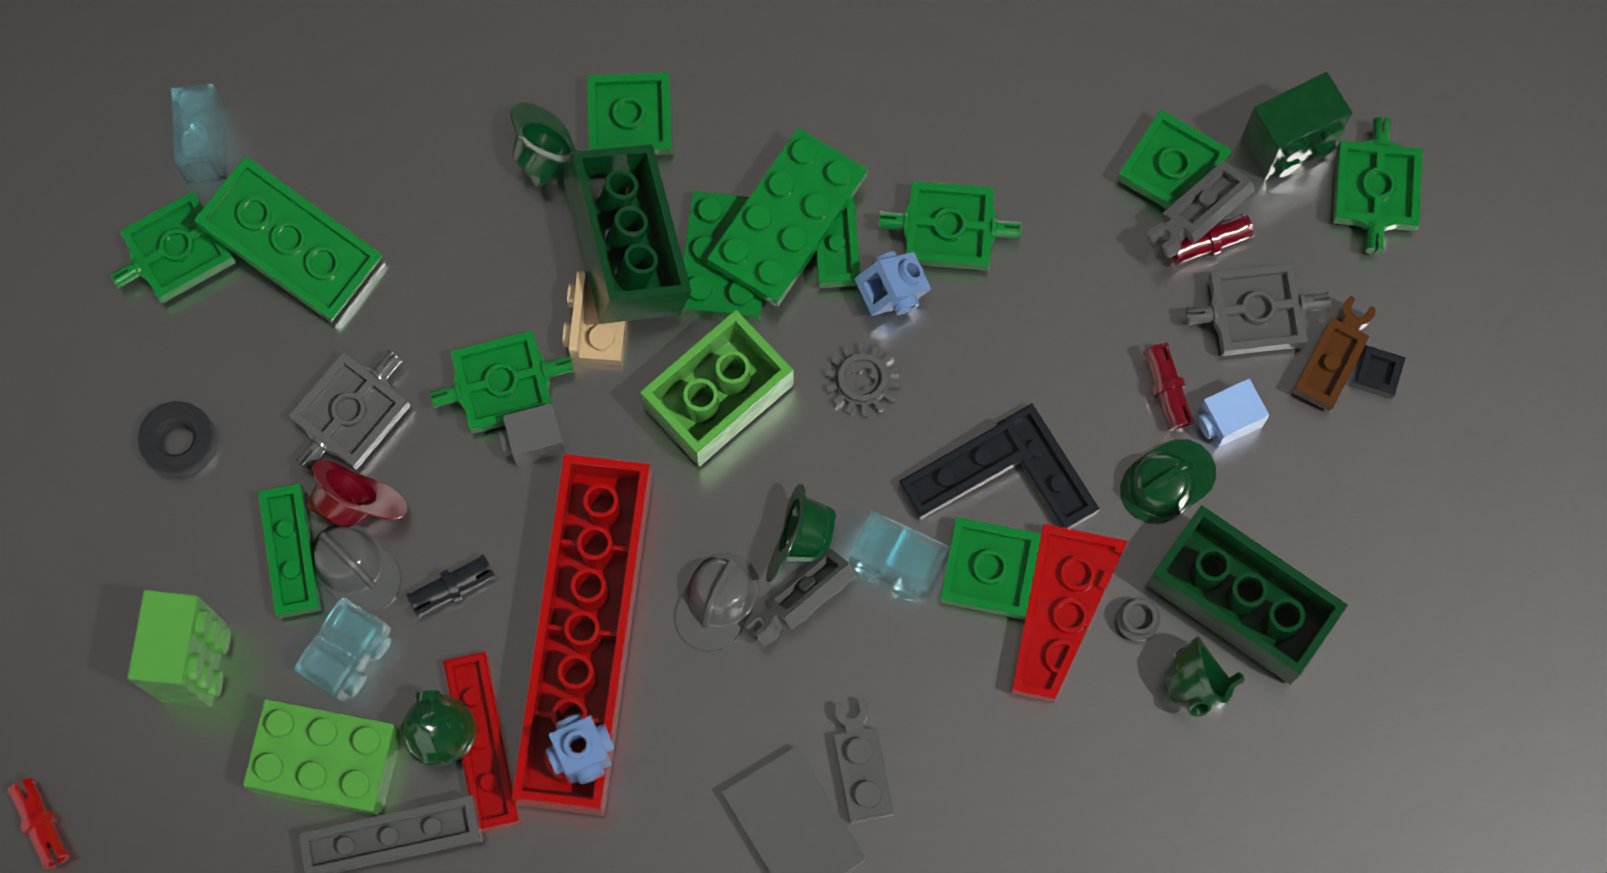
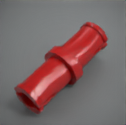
(38, 823)

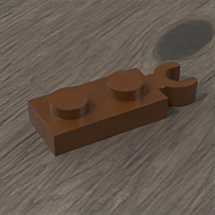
(1334, 357)

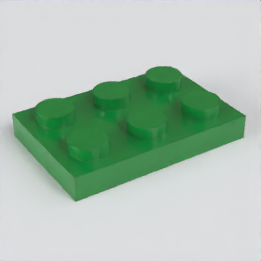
(711, 290)

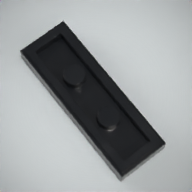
(965, 468)
(1052, 472)

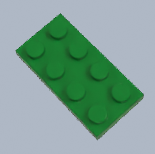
(787, 217)
(288, 239)

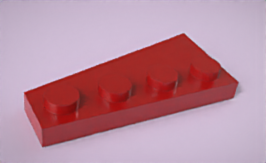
(1063, 597)

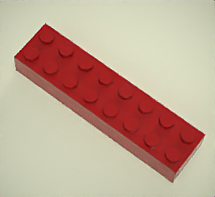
(583, 623)

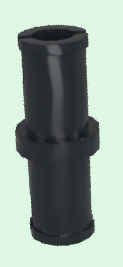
(450, 586)

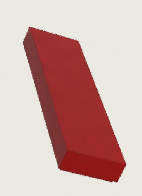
(487, 761)

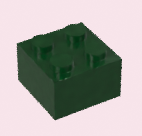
(1296, 126)

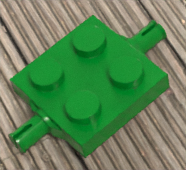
(1378, 185)
(950, 225)
(171, 250)
(500, 379)

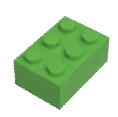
(717, 388)
(179, 649)
(322, 758)

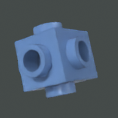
(893, 283)
(584, 765)

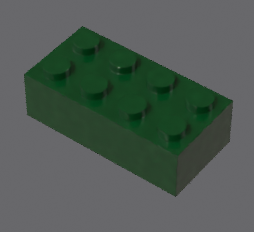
(626, 233)
(1247, 595)

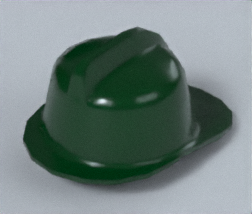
(540, 143)
(1168, 480)
(805, 532)

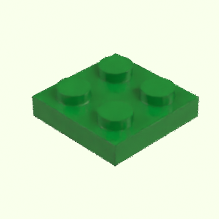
(630, 111)
(1170, 160)
(990, 568)

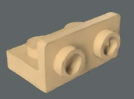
(585, 336)

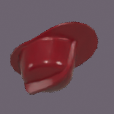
(350, 497)

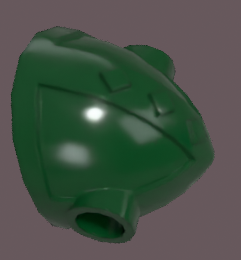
(1198, 680)
(438, 729)

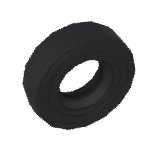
(166, 416)

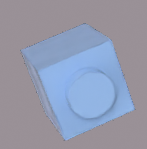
(1232, 413)

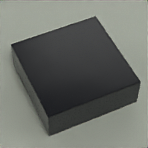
(1378, 372)

